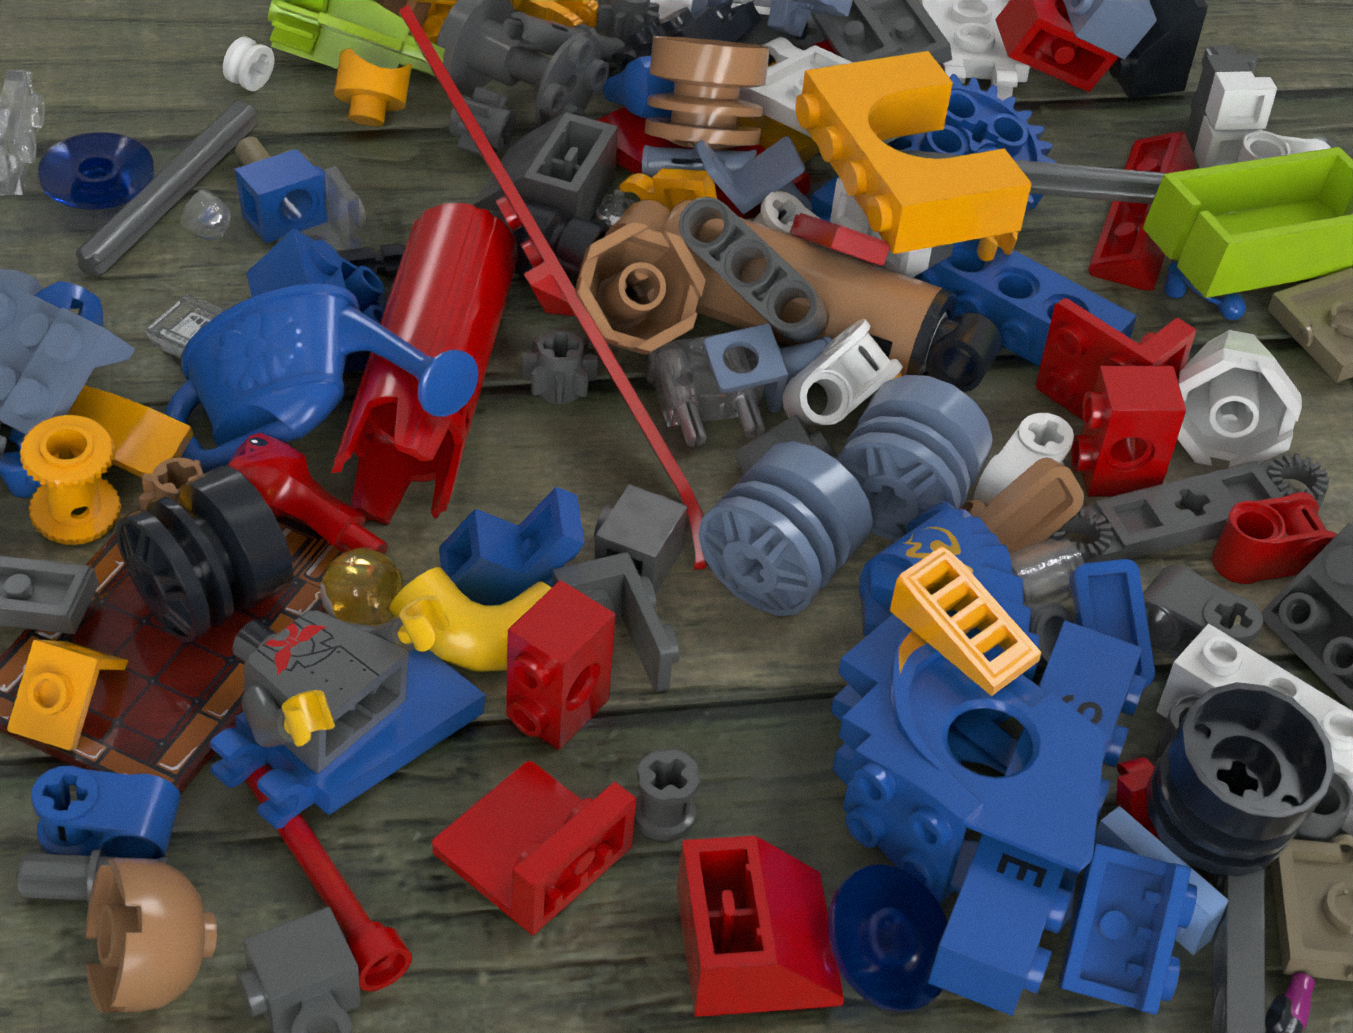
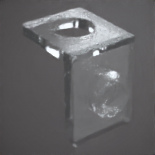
(343, 212)

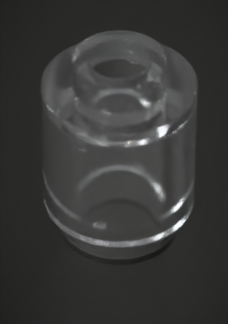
(1046, 570)

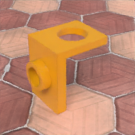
(58, 691)

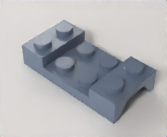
(47, 357)

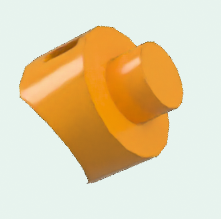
(370, 88)

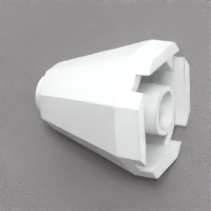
(1237, 402)

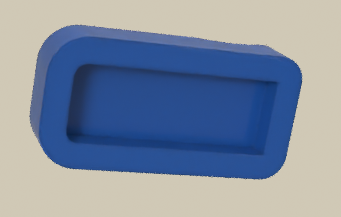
(1112, 602)

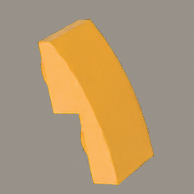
(139, 433)

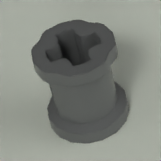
(666, 793)

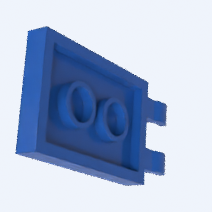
(434, 708)

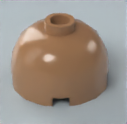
(147, 935)

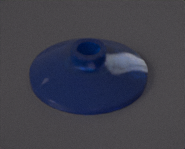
(95, 170)
(886, 936)

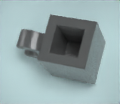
(301, 976)

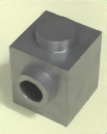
(647, 528)

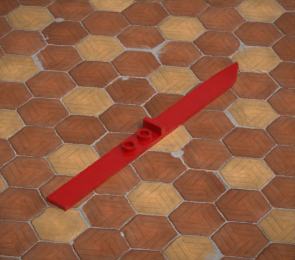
(551, 282)

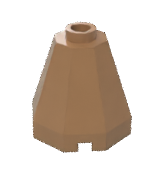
(640, 287)

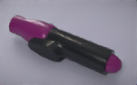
(1292, 1009)

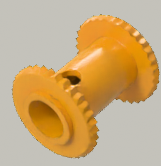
(68, 461)

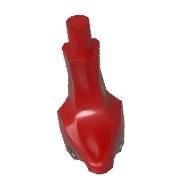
(289, 490)

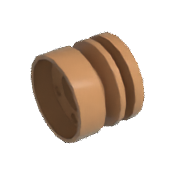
(706, 91)

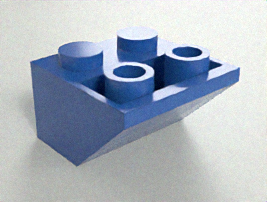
(305, 261)

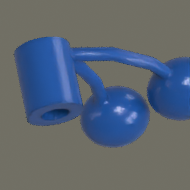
(1230, 305)

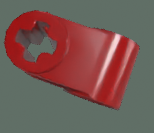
(1270, 538)

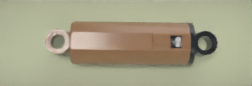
(905, 314)

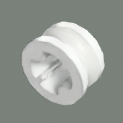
(248, 63)

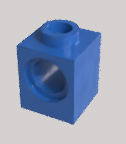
(282, 195)

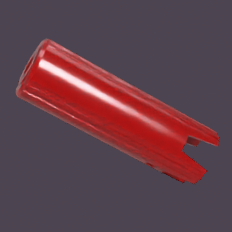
(441, 300)

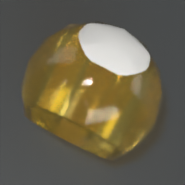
(361, 587)

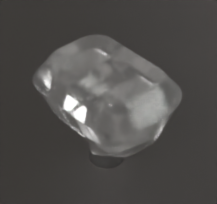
(613, 207)

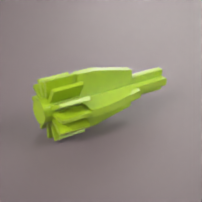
(326, 27)

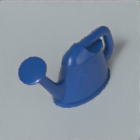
(282, 362)

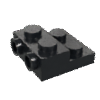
(711, 23)

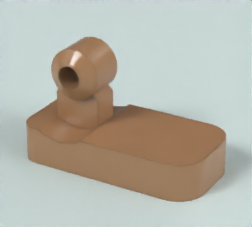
(1031, 505)

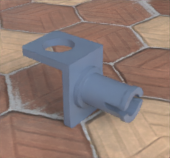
(764, 174)
(774, 367)

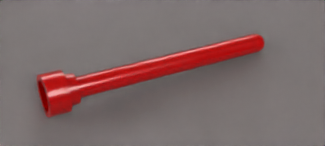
(376, 948)

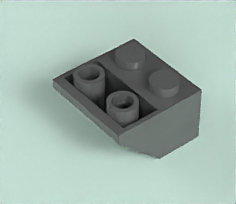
(560, 166)
(1317, 615)

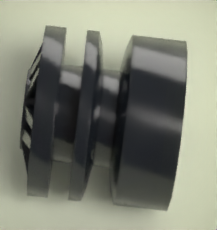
(205, 552)
(1238, 779)

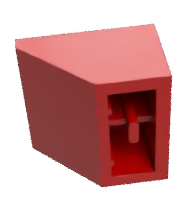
(754, 929)

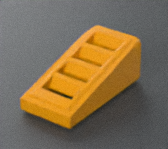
(943, 583)

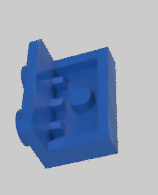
(1128, 929)

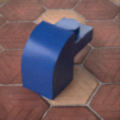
(500, 560)

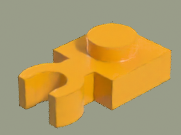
(670, 186)

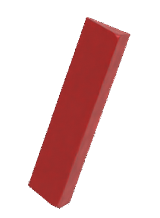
(1124, 249)

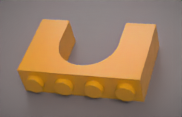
(906, 196)

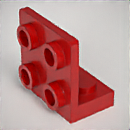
(1083, 343)
(537, 843)

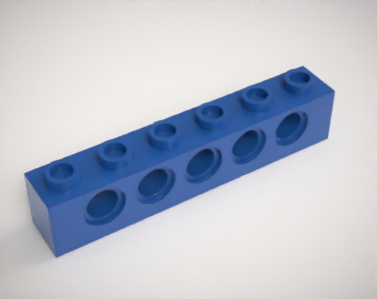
(1006, 290)

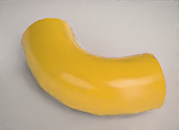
(476, 631)

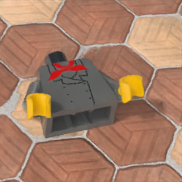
(329, 679)

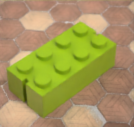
(1257, 221)

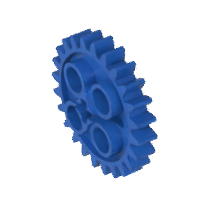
(982, 123)

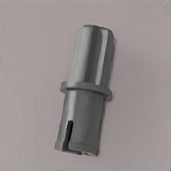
(62, 875)

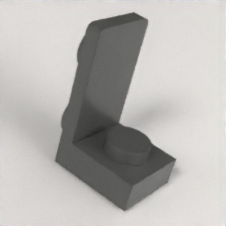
(619, 588)

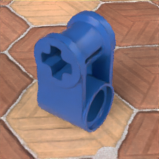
(112, 813)

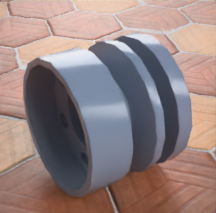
(915, 450)
(786, 528)

